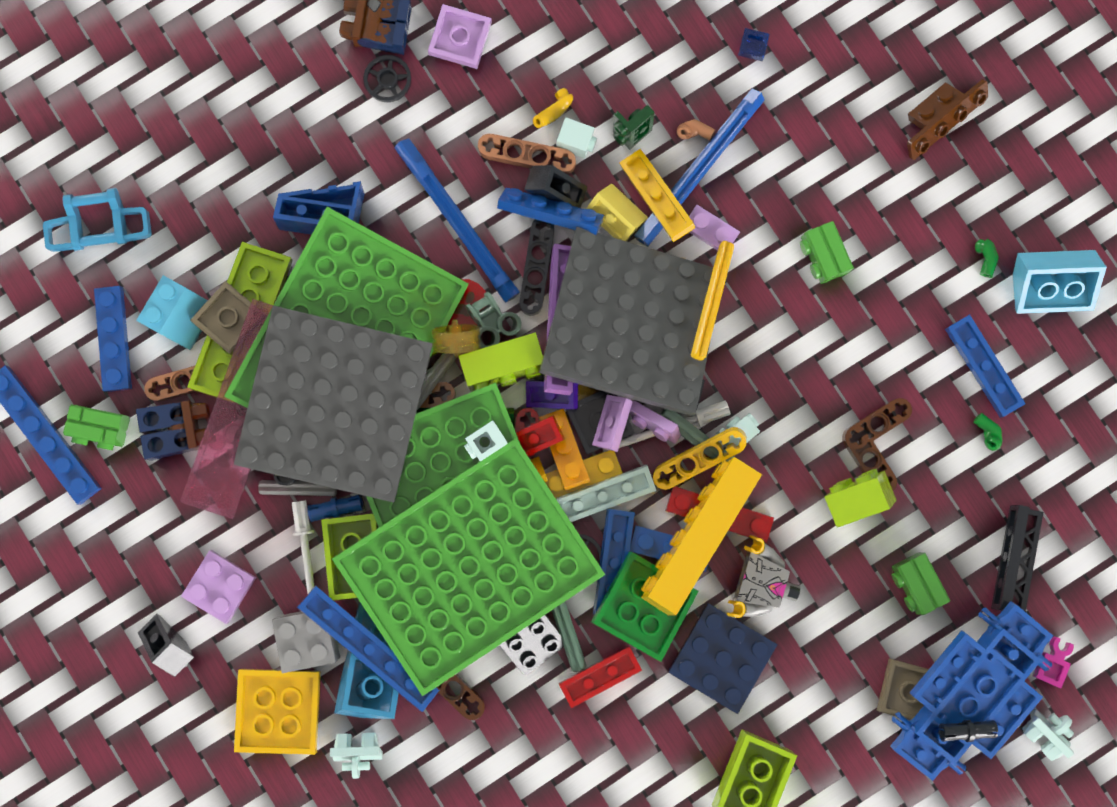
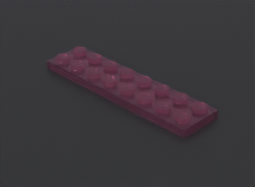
(214, 480)

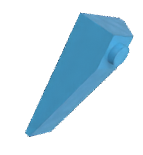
(360, 689)

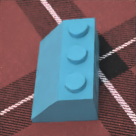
(1057, 281)

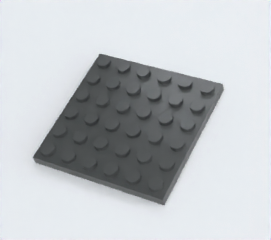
(629, 322)
(333, 404)

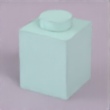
(576, 138)

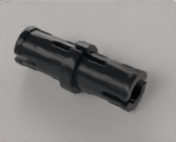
(968, 730)

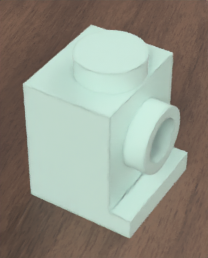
(747, 424)
(496, 439)

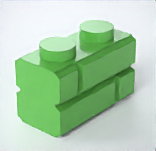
(826, 252)
(96, 425)
(920, 584)

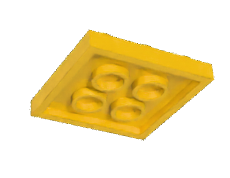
(277, 711)

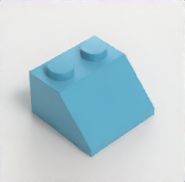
(170, 312)

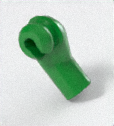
(990, 257)
(992, 431)

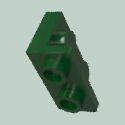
(634, 130)

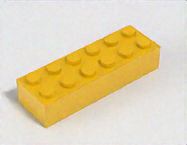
(701, 536)

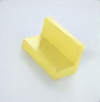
(619, 213)

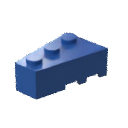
(303, 209)

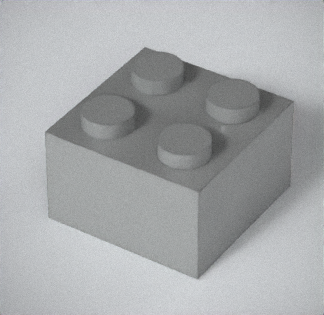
(302, 643)

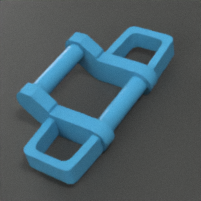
(74, 220)

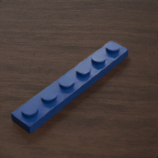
(46, 438)
(363, 645)

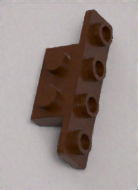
(941, 113)

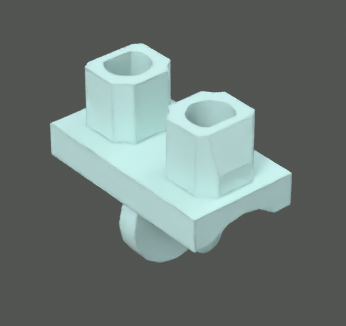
(1057, 743)
(345, 752)

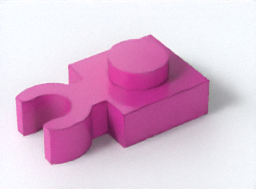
(1058, 672)

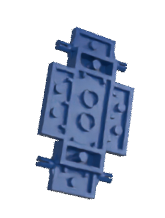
(977, 684)

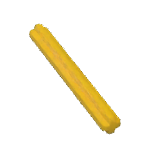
(712, 300)

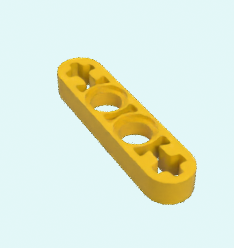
(701, 461)

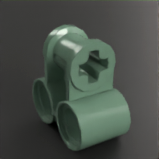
(491, 319)

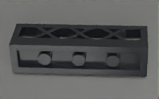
(1011, 557)

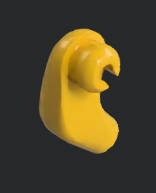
(554, 111)

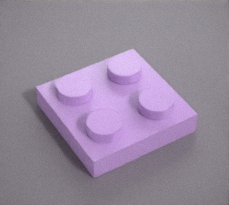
(459, 36)
(218, 586)

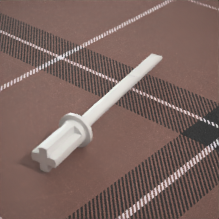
(702, 416)
(303, 528)

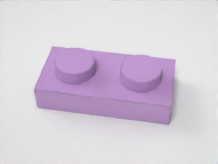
(711, 228)
(612, 423)
(661, 427)

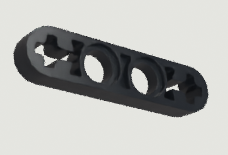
(536, 265)

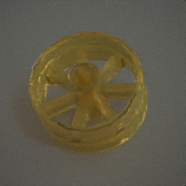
(456, 338)

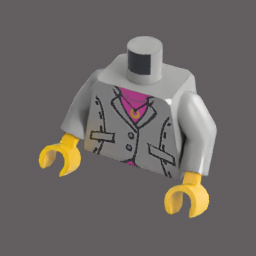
(762, 582)

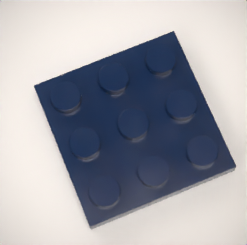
(722, 658)

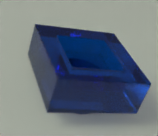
(753, 44)

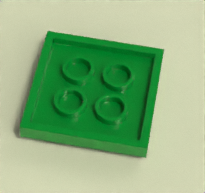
(633, 618)

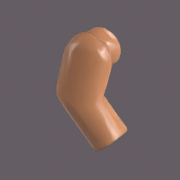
(694, 128)

